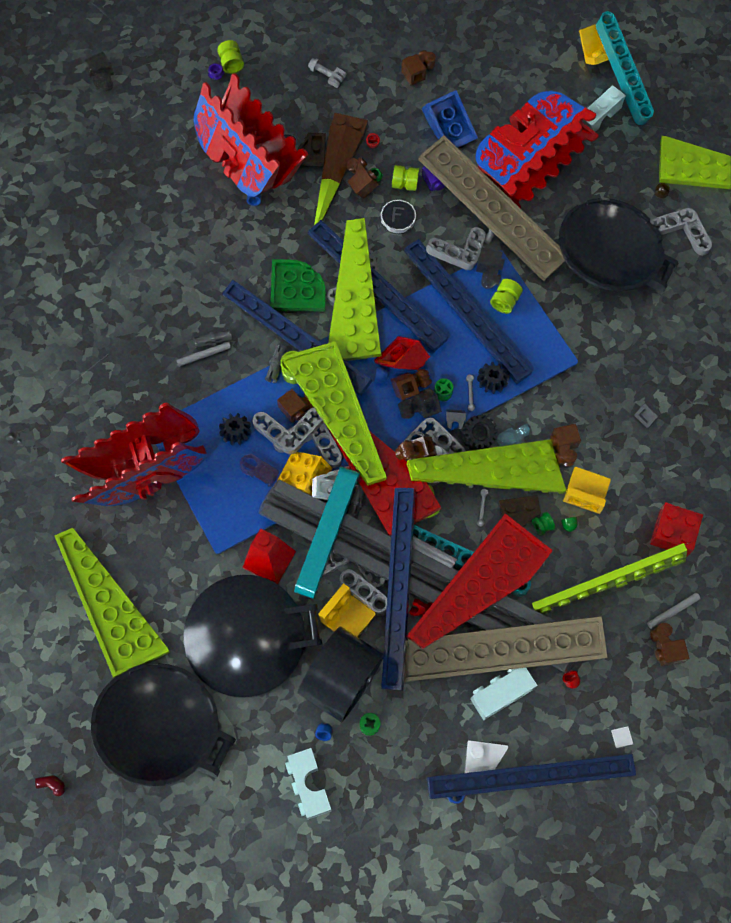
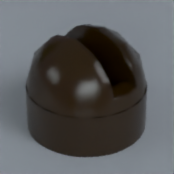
(660, 190)

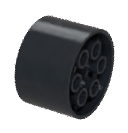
(340, 673)

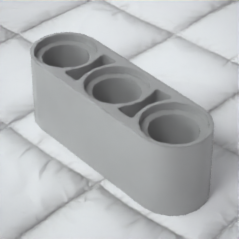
(359, 584)

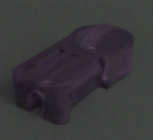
(263, 470)

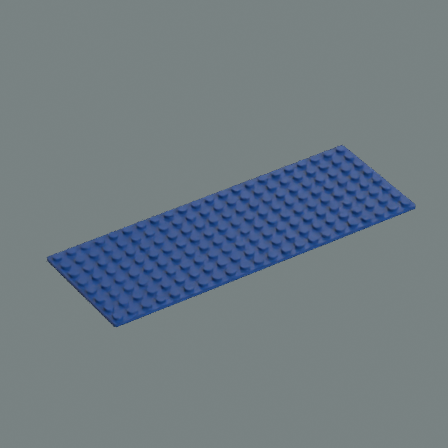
(229, 500)

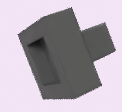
(647, 414)
(455, 415)

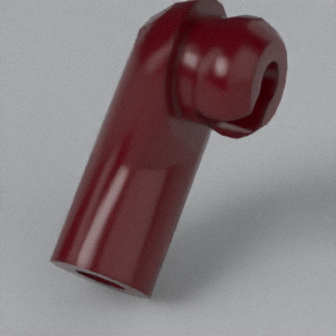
(52, 782)

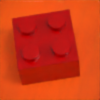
(676, 527)

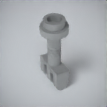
(335, 77)

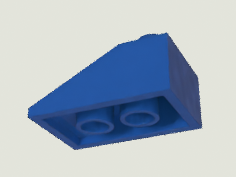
(449, 119)

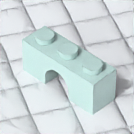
(605, 105)
(313, 802)

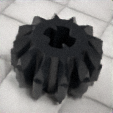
(493, 372)
(240, 433)

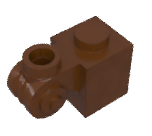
(415, 66)
(363, 181)
(407, 384)
(293, 405)
(563, 440)
(416, 448)
(668, 651)

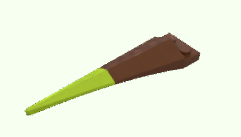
(343, 142)

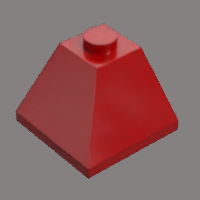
(403, 354)
(268, 556)

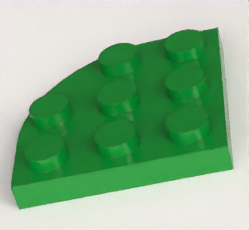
(296, 287)

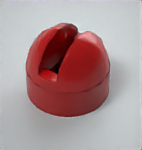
(373, 138)
(571, 679)

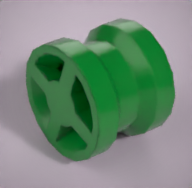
(441, 386)
(543, 523)
(367, 724)

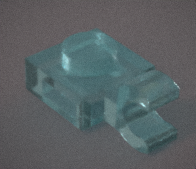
(512, 437)

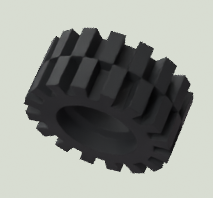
(487, 425)

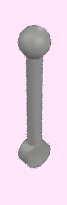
(469, 379)
(484, 492)

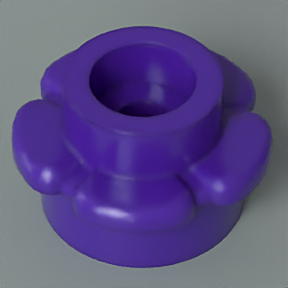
(215, 71)

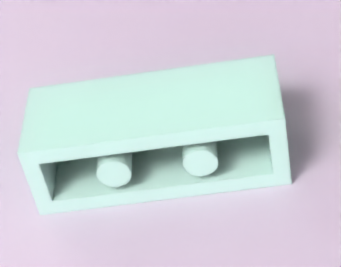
(502, 692)

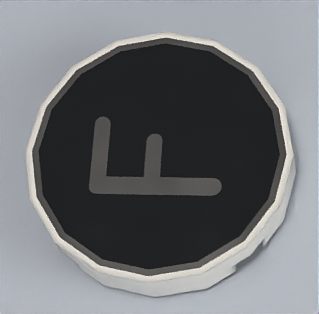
(398, 216)

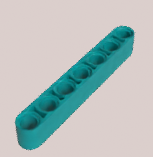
(625, 60)
(326, 532)
(458, 552)

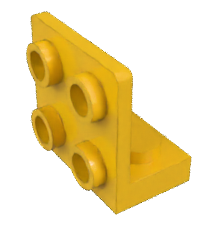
(592, 46)
(301, 470)
(587, 490)
(346, 612)

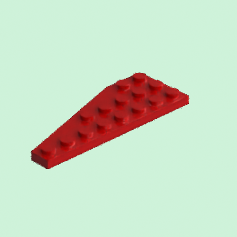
(382, 493)
(493, 571)

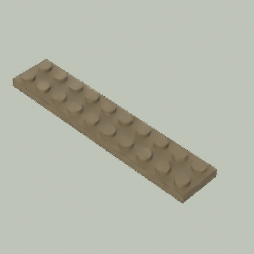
(493, 207)
(507, 649)

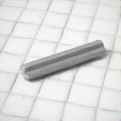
(433, 552)

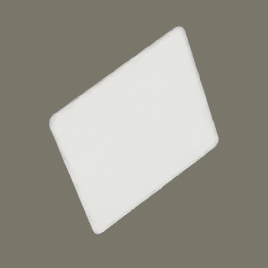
(622, 737)

